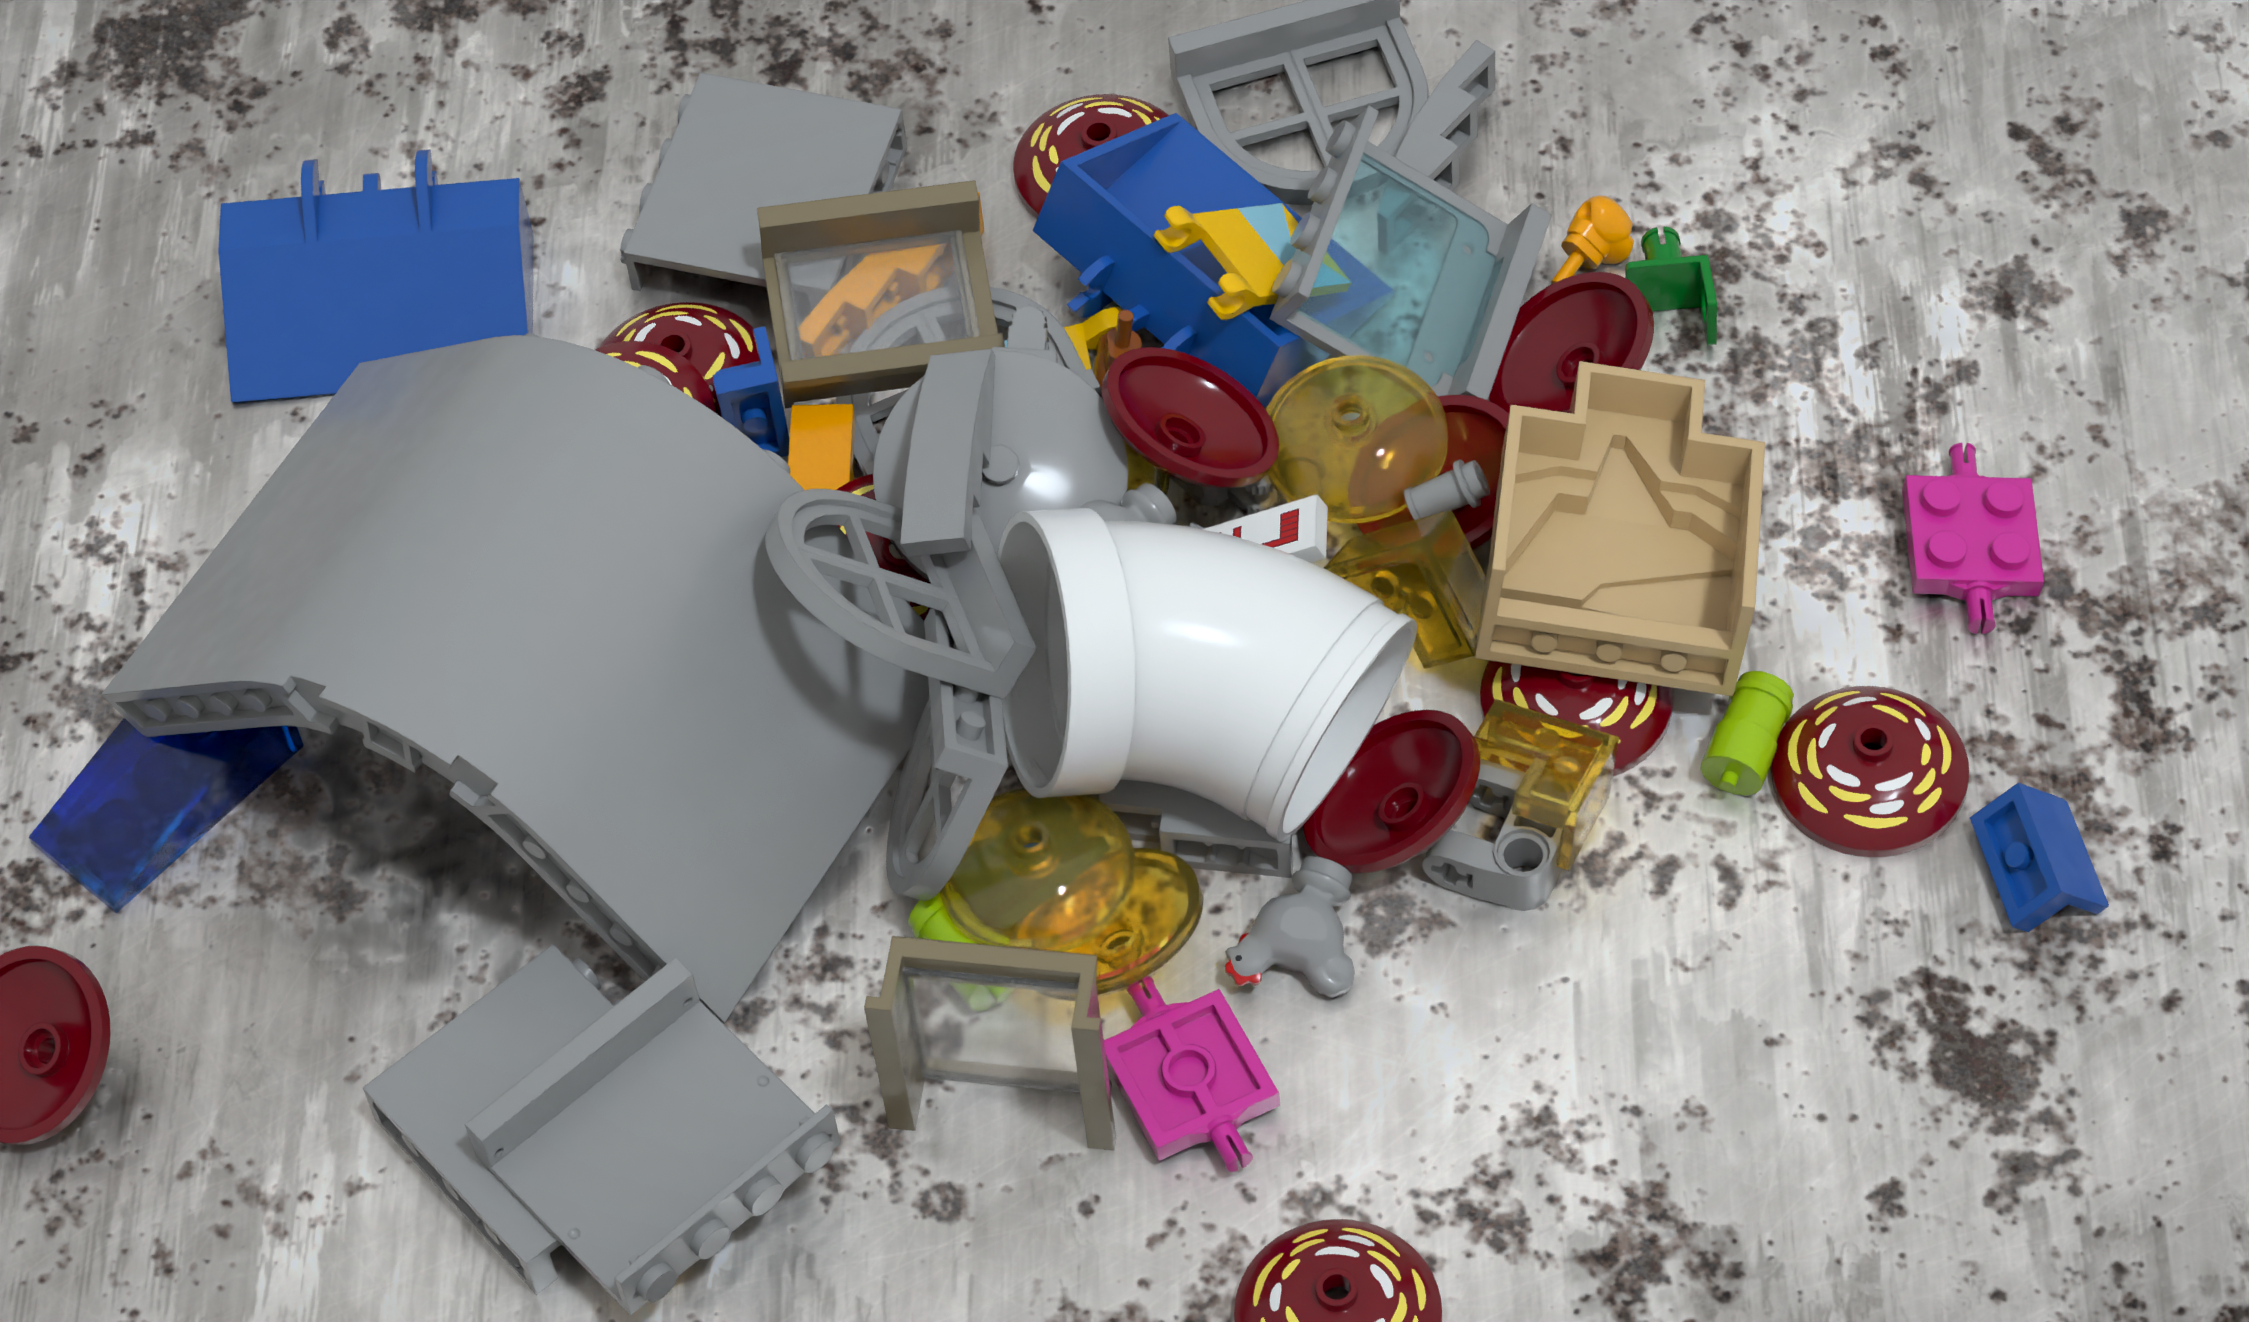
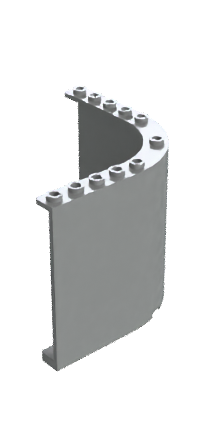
(572, 620)

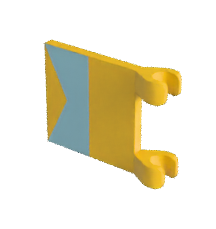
(1245, 241)

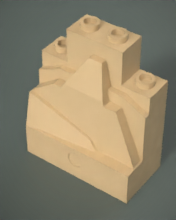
(1624, 536)

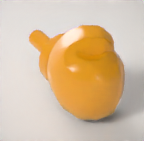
(1596, 236)

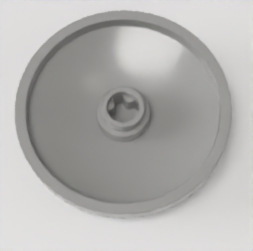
(1047, 446)

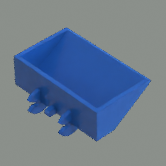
(1104, 225)
(368, 277)

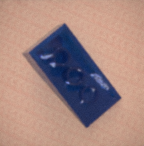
(153, 800)

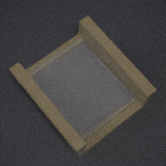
(874, 288)
(989, 1021)

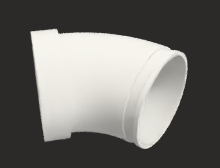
(1191, 665)

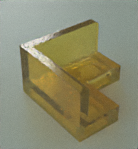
(1425, 574)
(1564, 766)

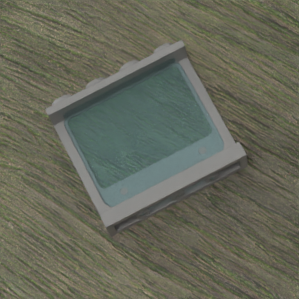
(1405, 268)

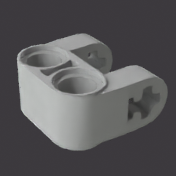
(1485, 867)

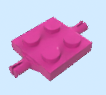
(1972, 537)
(1190, 1074)

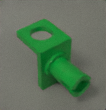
(1675, 280)

